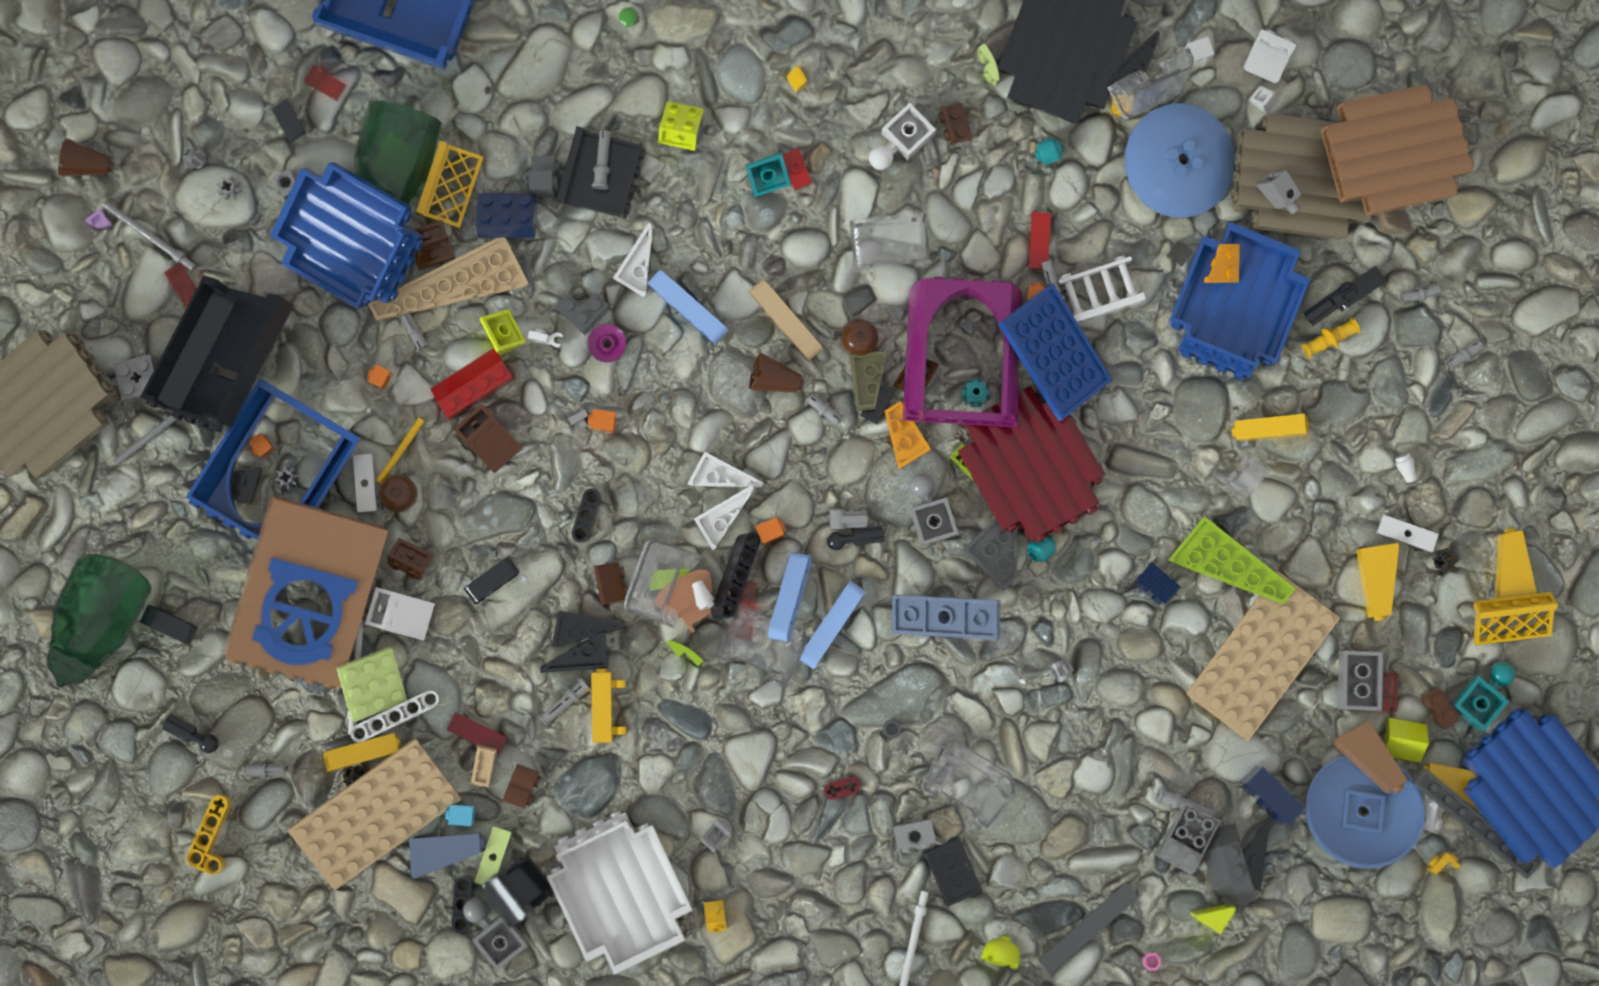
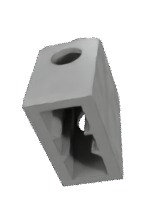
(1280, 190)

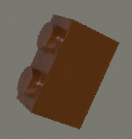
(610, 583)

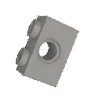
(903, 831)

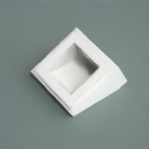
(1264, 99)

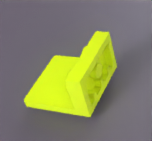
(680, 125)

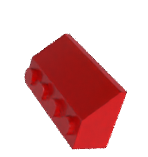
(472, 384)

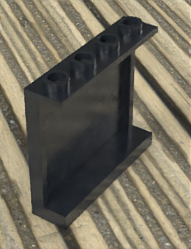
(579, 174)

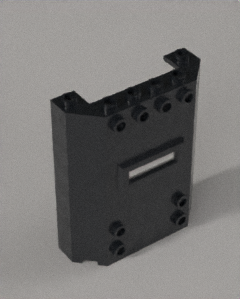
(216, 331)

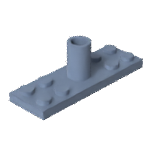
(946, 616)

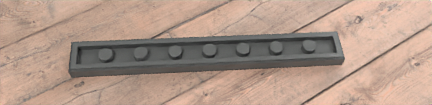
(1470, 820)

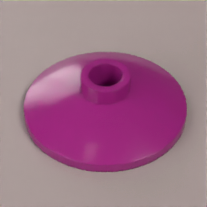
(600, 336)

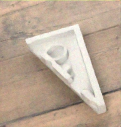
(635, 268)
(717, 473)
(718, 519)

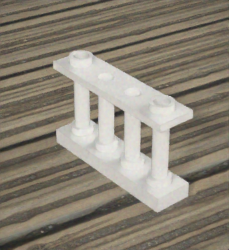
(1115, 303)

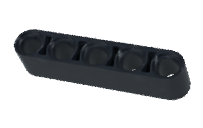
(736, 584)

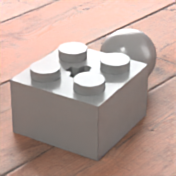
(127, 376)
(922, 487)
(497, 954)

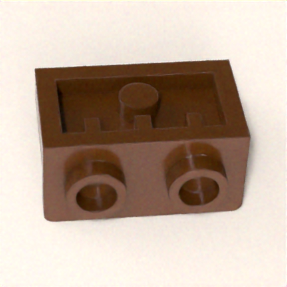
(955, 123)
(409, 559)

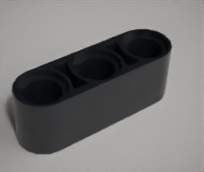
(1365, 284)
(586, 506)
(491, 580)
(168, 624)
(459, 893)

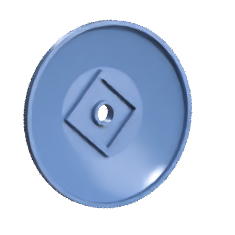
(1155, 167)
(1359, 841)

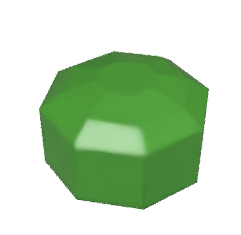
(627, 17)

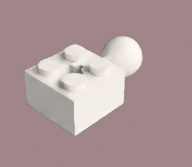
(907, 144)

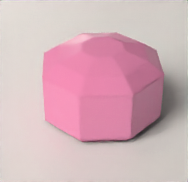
(1151, 961)

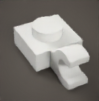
(541, 337)

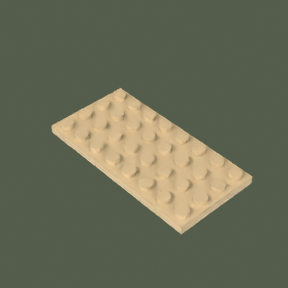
(1261, 659)
(374, 814)

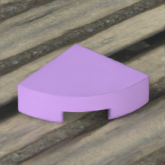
(99, 220)

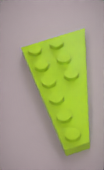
(1219, 556)

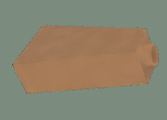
(1372, 757)

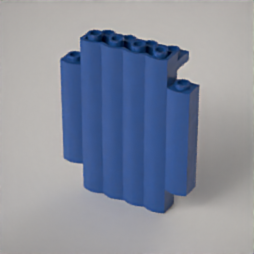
(347, 235)
(1240, 320)
(1535, 787)

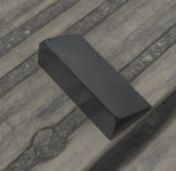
(288, 120)

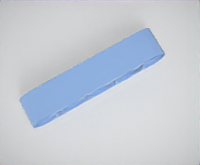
(688, 307)
(790, 596)
(832, 624)

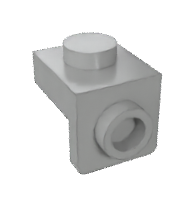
(716, 834)

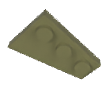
(867, 378)

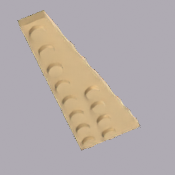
(471, 276)

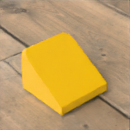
(797, 79)

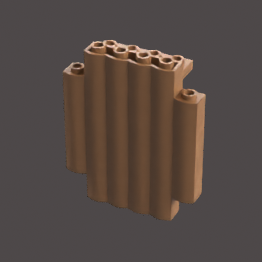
(1397, 150)

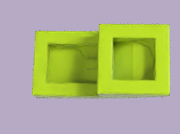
(680, 649)

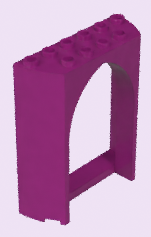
(925, 301)

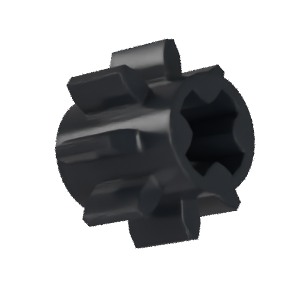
(1445, 560)
(352, 774)

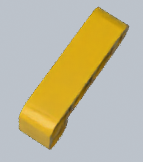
(213, 833)

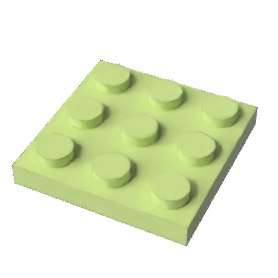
(371, 684)

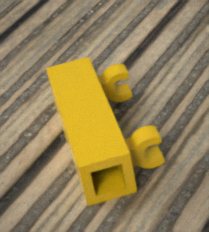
(602, 706)

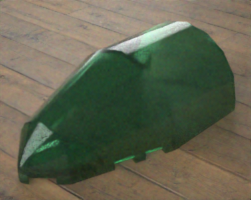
(396, 148)
(93, 616)

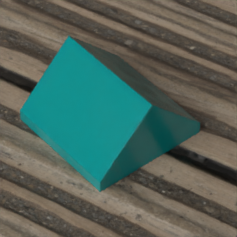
(767, 174)

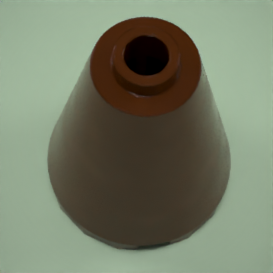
(82, 160)
(773, 376)

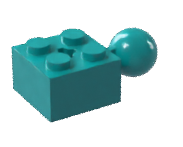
(1490, 699)

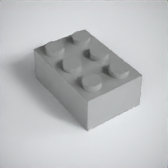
(1360, 680)

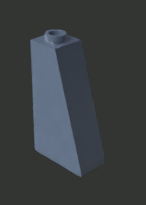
(436, 852)

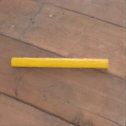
(400, 450)

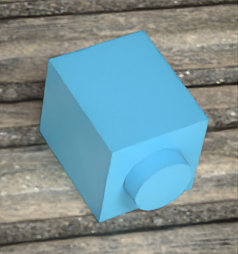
(461, 815)

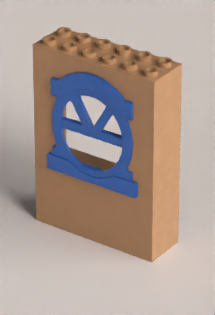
(312, 546)

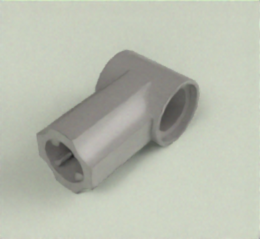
(847, 519)

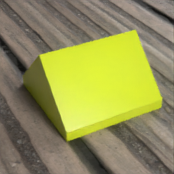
(502, 331)
(1406, 739)
(1215, 917)

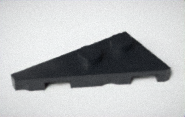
(1139, 58)
(243, 484)
(577, 627)
(585, 656)
(1255, 855)

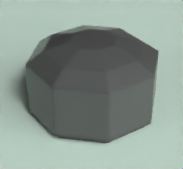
(891, 729)

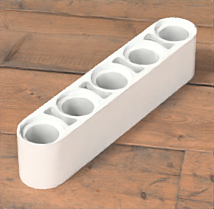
(388, 724)

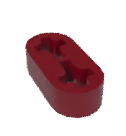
(842, 793)

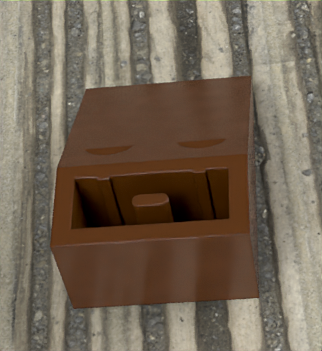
(487, 438)

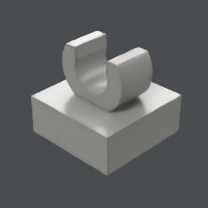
(578, 417)

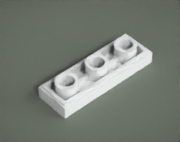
(364, 470)
(1417, 537)

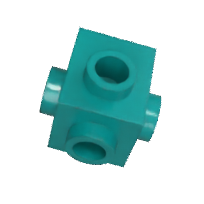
(975, 400)

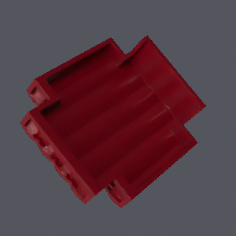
(1033, 471)

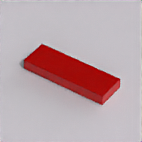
(1039, 240)

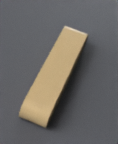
(785, 320)

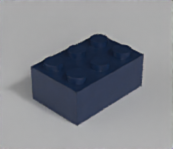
(506, 215)
(1271, 796)

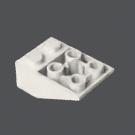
(400, 613)

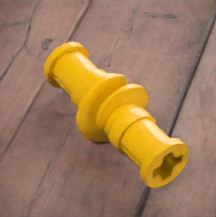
(1330, 337)

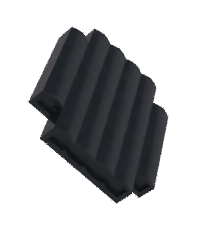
(1066, 54)

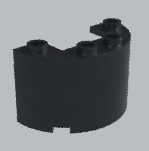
(517, 890)

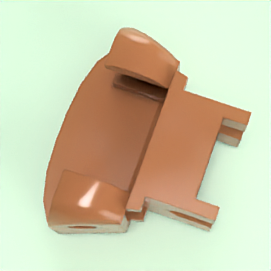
(684, 600)

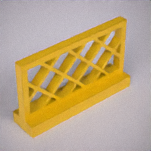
(433, 180)
(1514, 607)

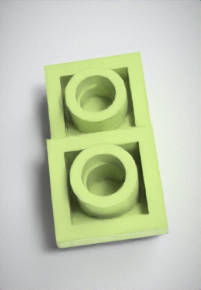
(990, 70)

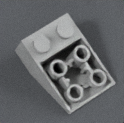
(1188, 838)

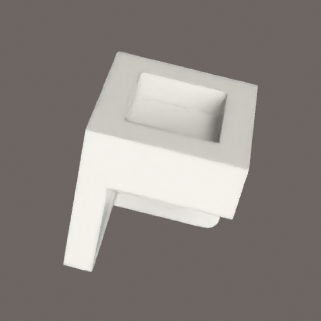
(1201, 49)

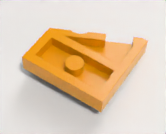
(1225, 265)

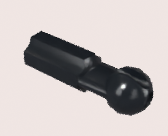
(1329, 304)
(858, 537)
(189, 733)

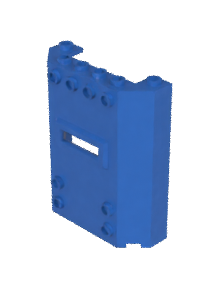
(416, 28)

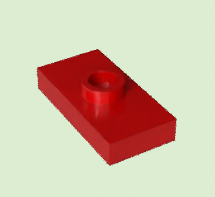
(796, 169)

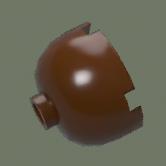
(859, 337)
(398, 493)

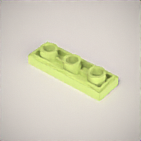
(496, 844)

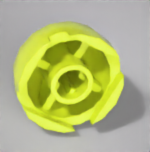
(1001, 952)

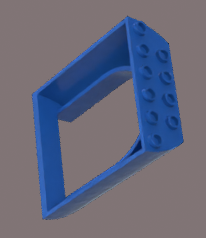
(214, 484)

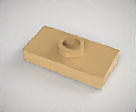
(484, 766)

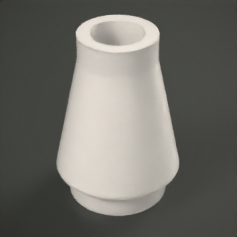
(1406, 466)
(702, 596)

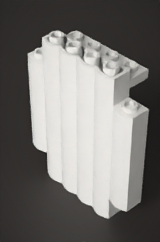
(619, 892)

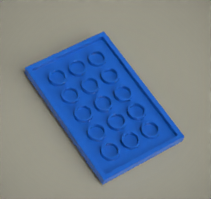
(1055, 351)

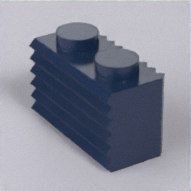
(1157, 584)

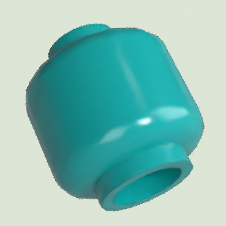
(1049, 151)
(1042, 551)

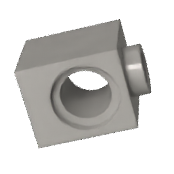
(280, 178)

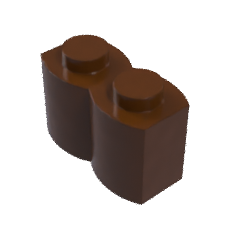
(1441, 710)
(521, 786)

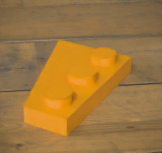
(905, 437)

